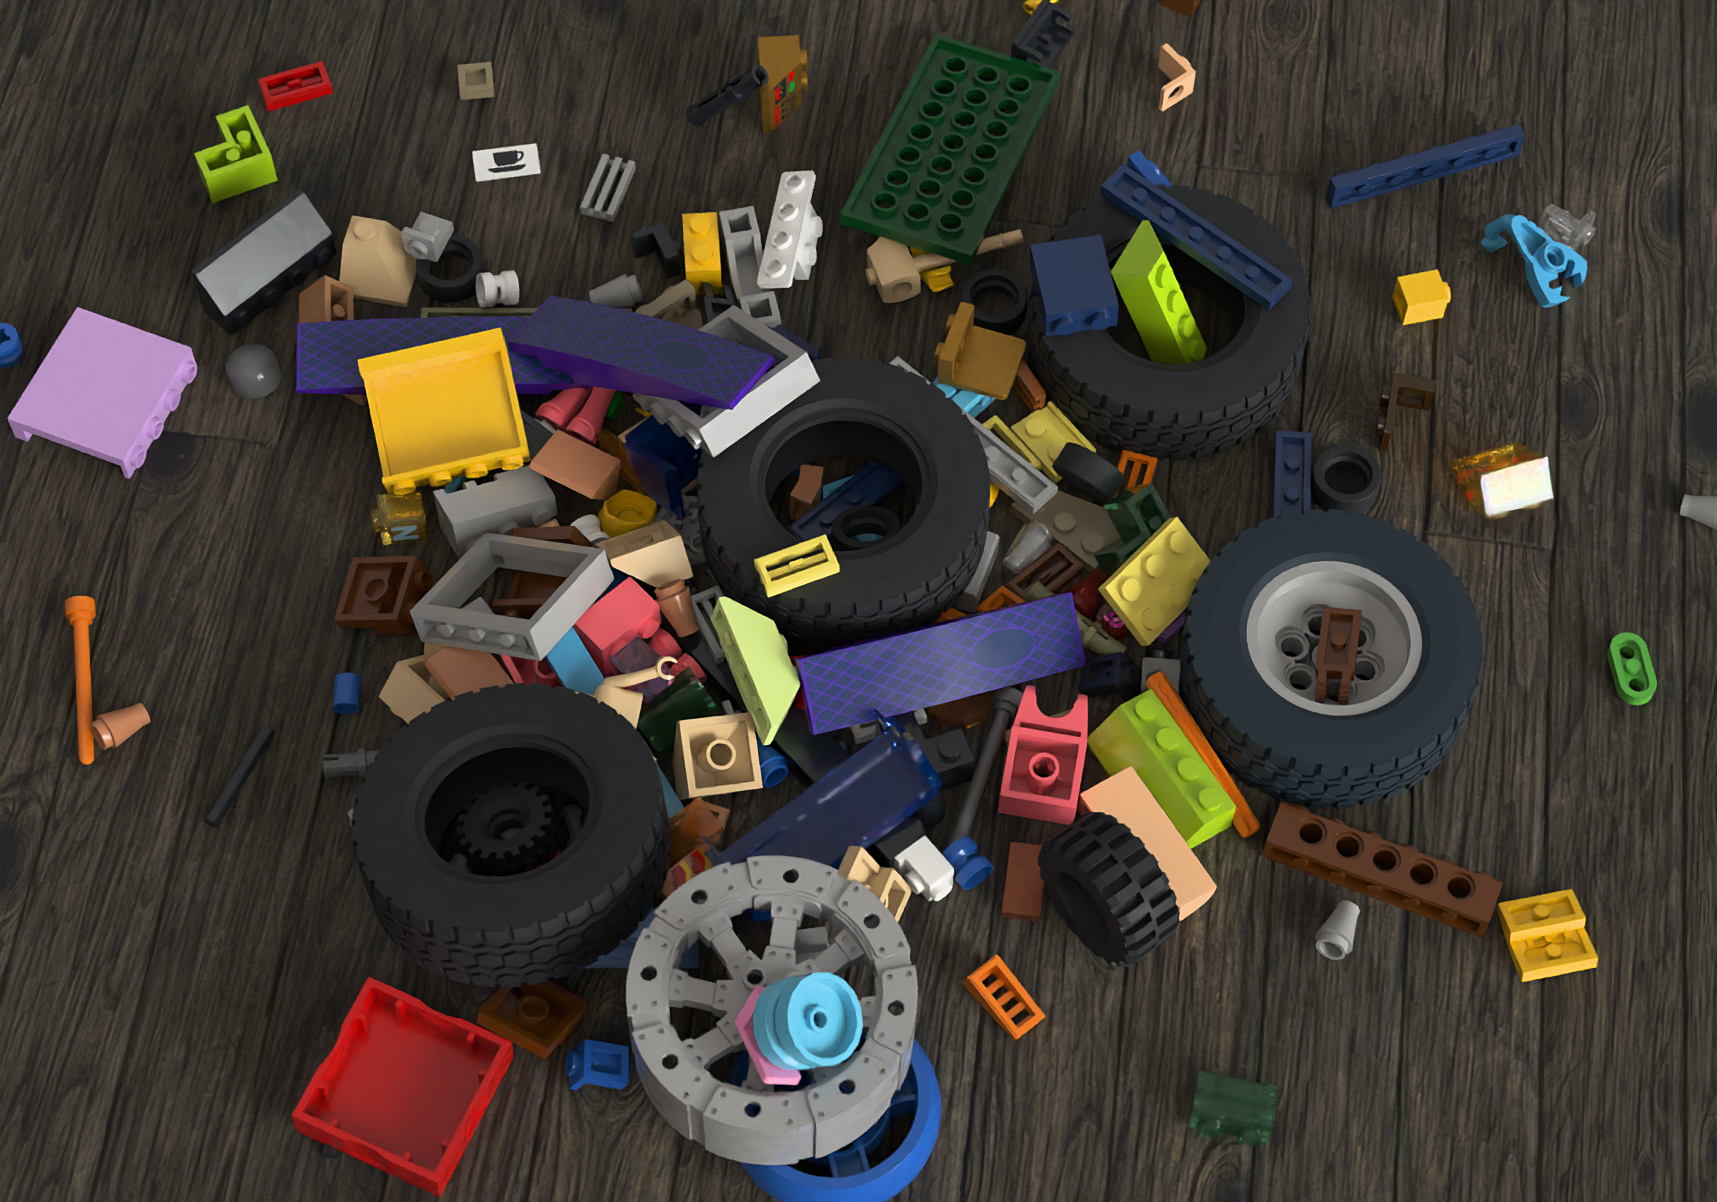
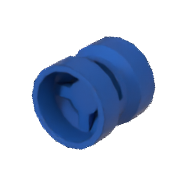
(967, 863)

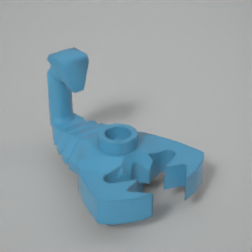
(1541, 256)

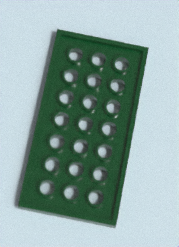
(962, 163)

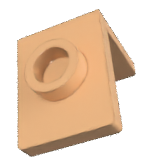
(1180, 73)

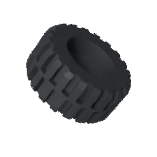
(1109, 889)

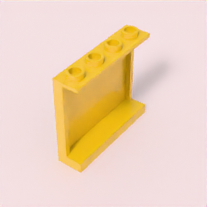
(445, 411)

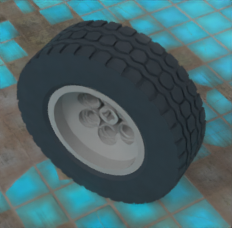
(1414, 647)

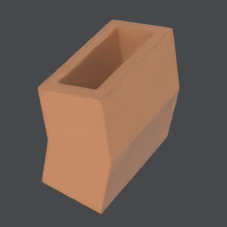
(807, 491)

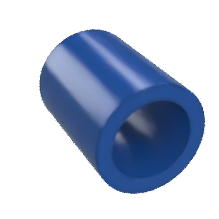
(346, 693)

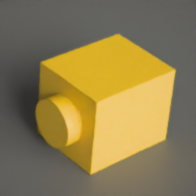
(1421, 297)

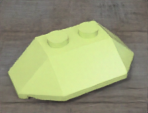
(758, 664)

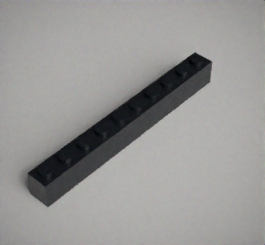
(807, 755)

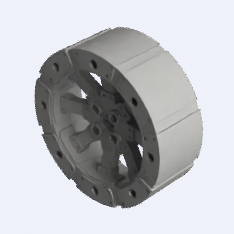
(789, 1122)

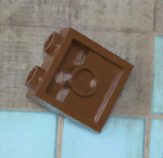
(382, 593)
(534, 1016)

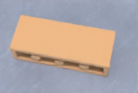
(1133, 804)

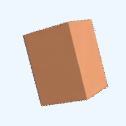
(578, 466)
(465, 670)

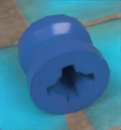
(11, 349)

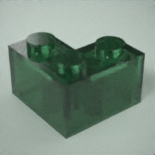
(1137, 516)

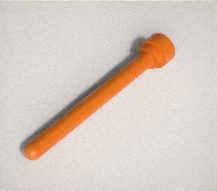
(80, 613)

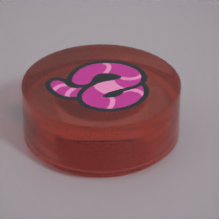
(1112, 623)

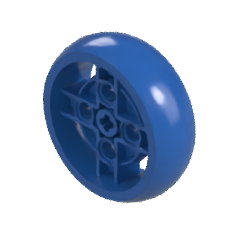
(849, 1170)

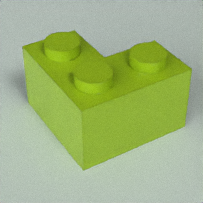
(240, 161)

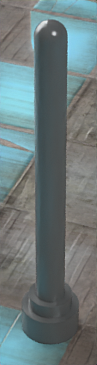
(1006, 704)

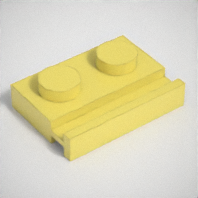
(1046, 434)

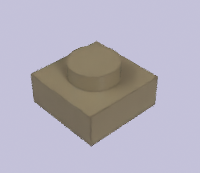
(475, 80)

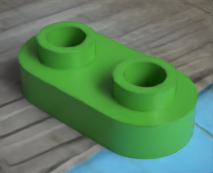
(1633, 671)

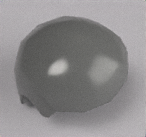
(253, 371)

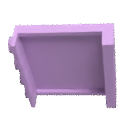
(104, 390)

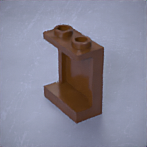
(533, 589)

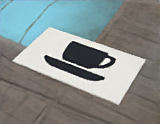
(506, 162)

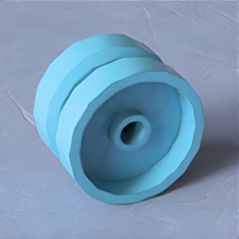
(807, 1021)

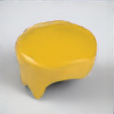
(627, 512)

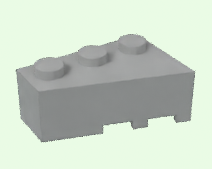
(512, 501)

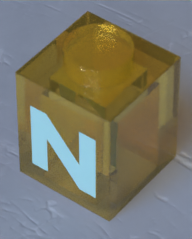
(400, 518)

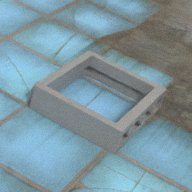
(773, 391)
(443, 623)

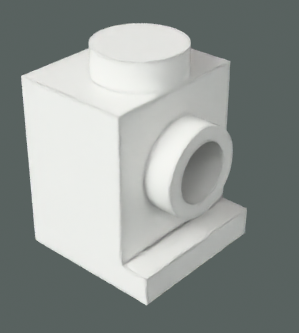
(925, 870)

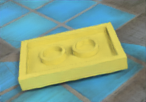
(1156, 581)

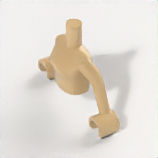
(626, 701)

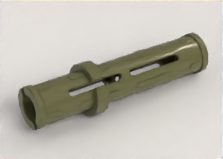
(1091, 633)

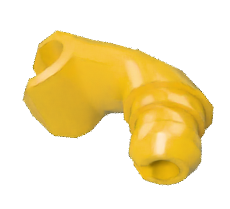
(936, 278)

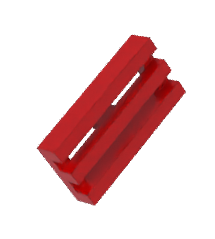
(296, 90)

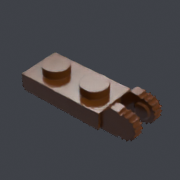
(1337, 651)

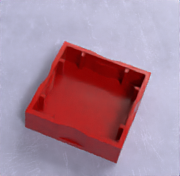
(403, 1087)

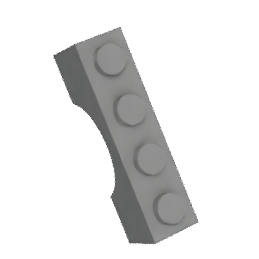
(743, 256)

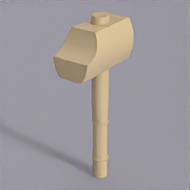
(898, 273)

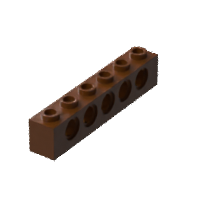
(1393, 886)

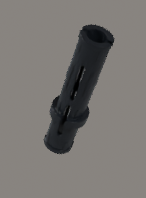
(734, 91)

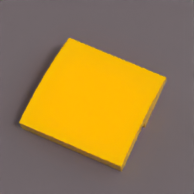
(1547, 935)

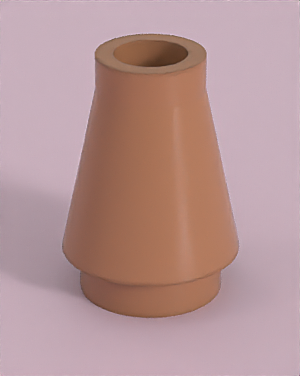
(677, 606)
(117, 726)

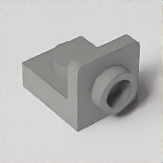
(427, 237)

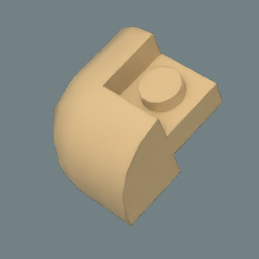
(882, 882)

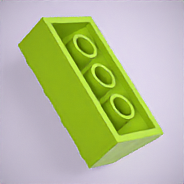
(1157, 301)
(1152, 743)

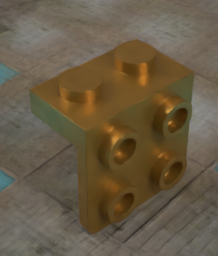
(977, 357)

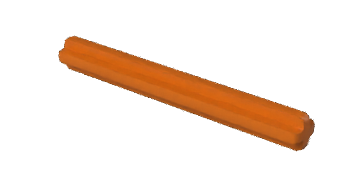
(1244, 818)

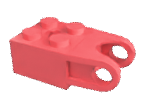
(1047, 748)

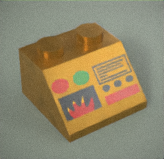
(785, 66)

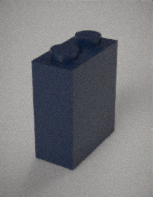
(1073, 285)

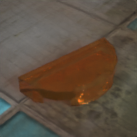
(963, 711)

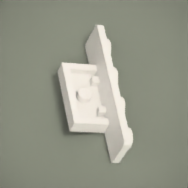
(791, 234)

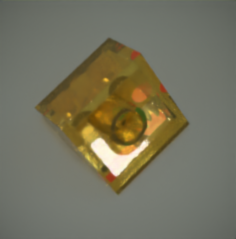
(1504, 479)

